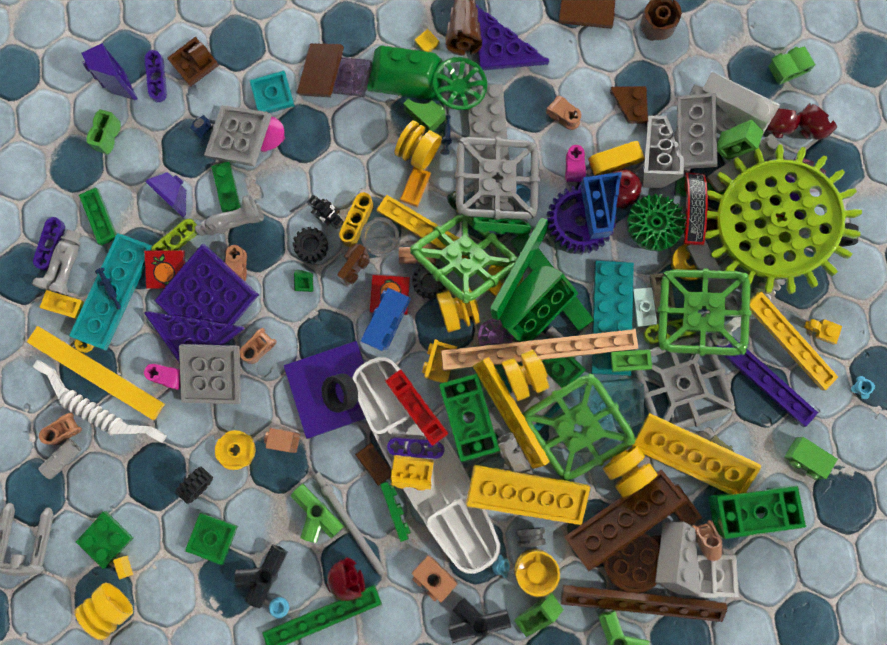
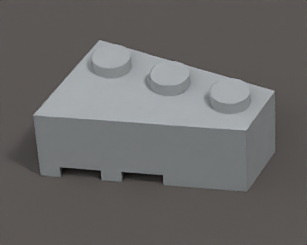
(678, 559)

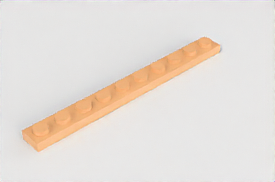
(544, 349)

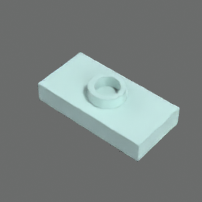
(644, 307)

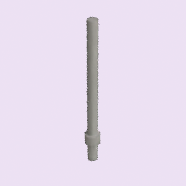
(327, 491)

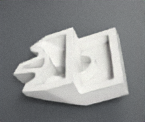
(718, 577)

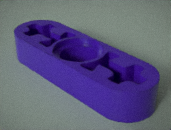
(150, 70)
(59, 231)
(420, 455)

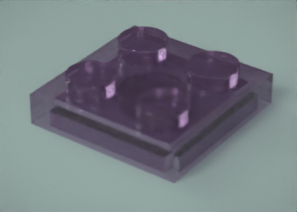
(352, 77)

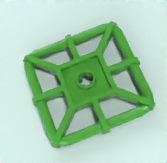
(464, 267)
(713, 321)
(580, 415)

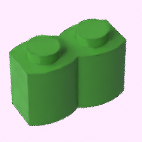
(791, 65)
(104, 130)

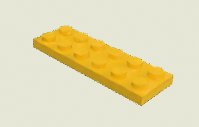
(696, 456)
(527, 495)

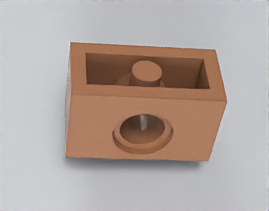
(446, 581)

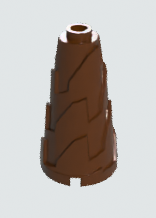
(463, 28)

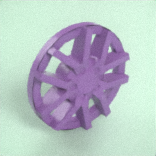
(495, 335)

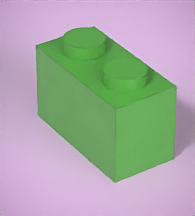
(739, 140)
(810, 458)

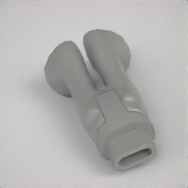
(220, 223)
(64, 256)

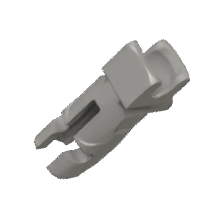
(512, 455)

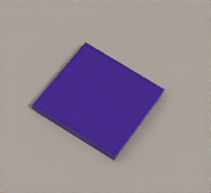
(207, 290)
(306, 383)

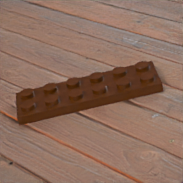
(625, 521)

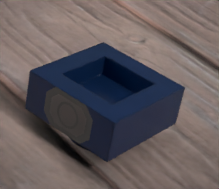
(201, 126)

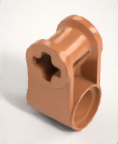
(563, 111)
(239, 263)
(258, 345)
(63, 428)
(709, 541)

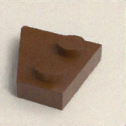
(632, 102)

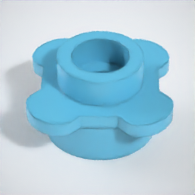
(868, 387)
(501, 566)

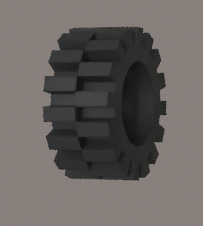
(306, 234)
(423, 291)
(194, 485)

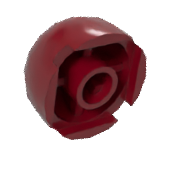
(784, 123)
(815, 123)
(629, 188)
(345, 581)

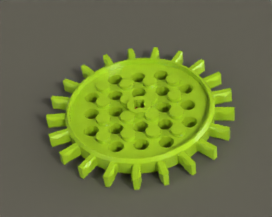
(805, 179)

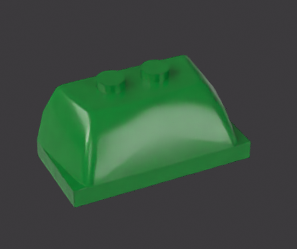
(404, 72)
(537, 303)

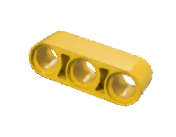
(616, 158)
(356, 211)

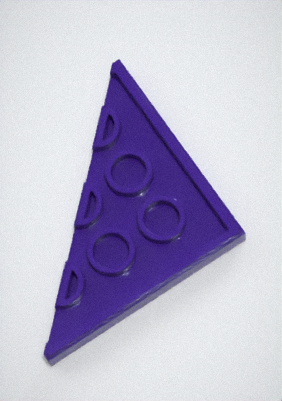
(503, 47)
(184, 330)

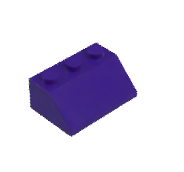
(108, 71)

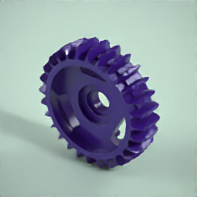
(565, 221)

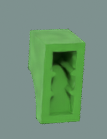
(429, 115)
(539, 615)

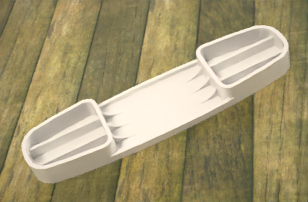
(460, 530)

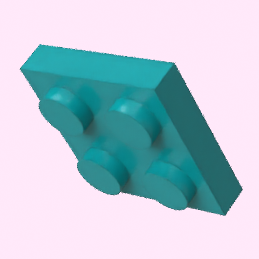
(272, 92)

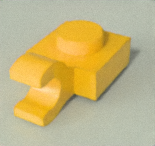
(825, 329)

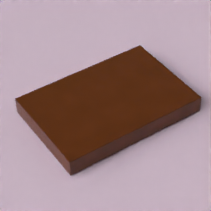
(588, 13)
(320, 70)

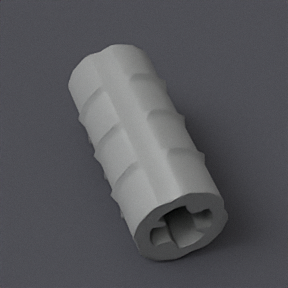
(59, 459)

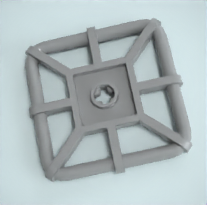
(489, 187)
(695, 388)

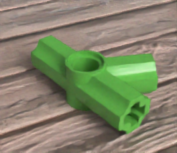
(314, 524)
(613, 630)

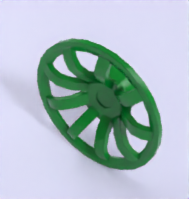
(458, 85)

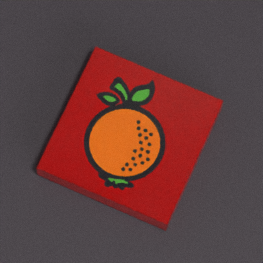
(162, 267)
(382, 283)

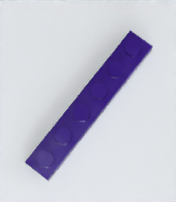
(772, 386)

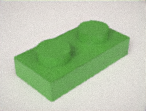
(631, 360)

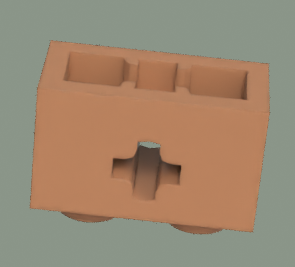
(282, 440)

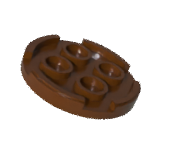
(635, 565)

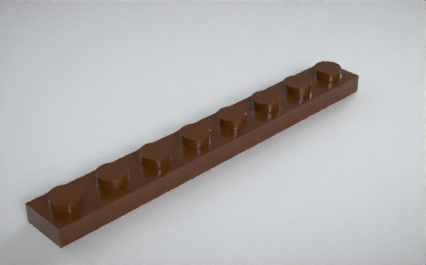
(643, 603)

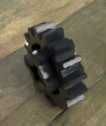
(325, 212)

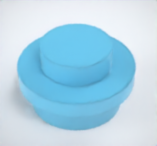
(279, 607)

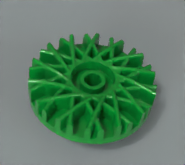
(657, 210)

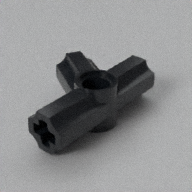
(254, 576)
(469, 615)

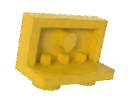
(434, 367)
(411, 472)

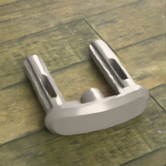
(16, 566)

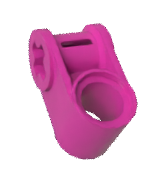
(575, 167)
(167, 376)

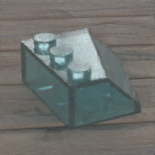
(627, 394)

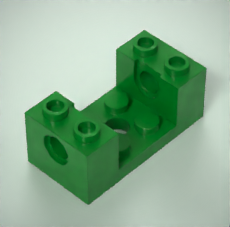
(472, 438)
(736, 513)

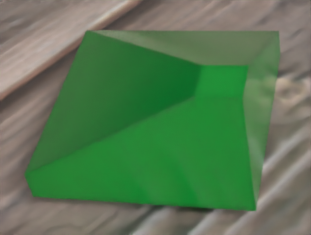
(303, 281)

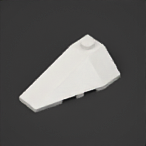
(741, 102)

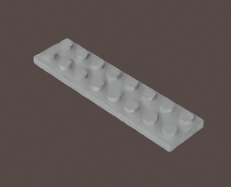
(489, 121)

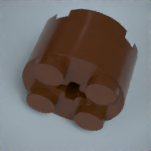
(660, 19)

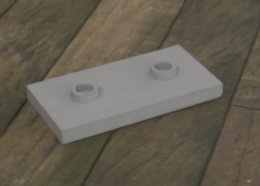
(697, 130)
(497, 420)

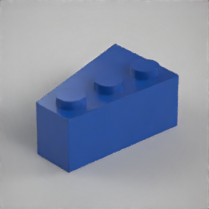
(600, 203)
(386, 319)

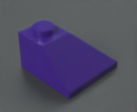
(171, 190)

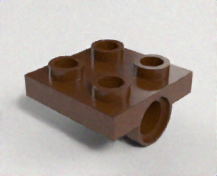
(193, 61)
(357, 259)

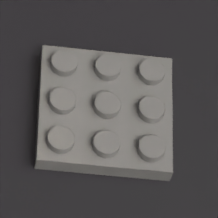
(238, 135)
(210, 374)

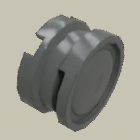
(531, 537)

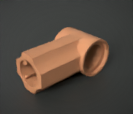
(406, 258)

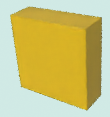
(427, 41)
(123, 567)

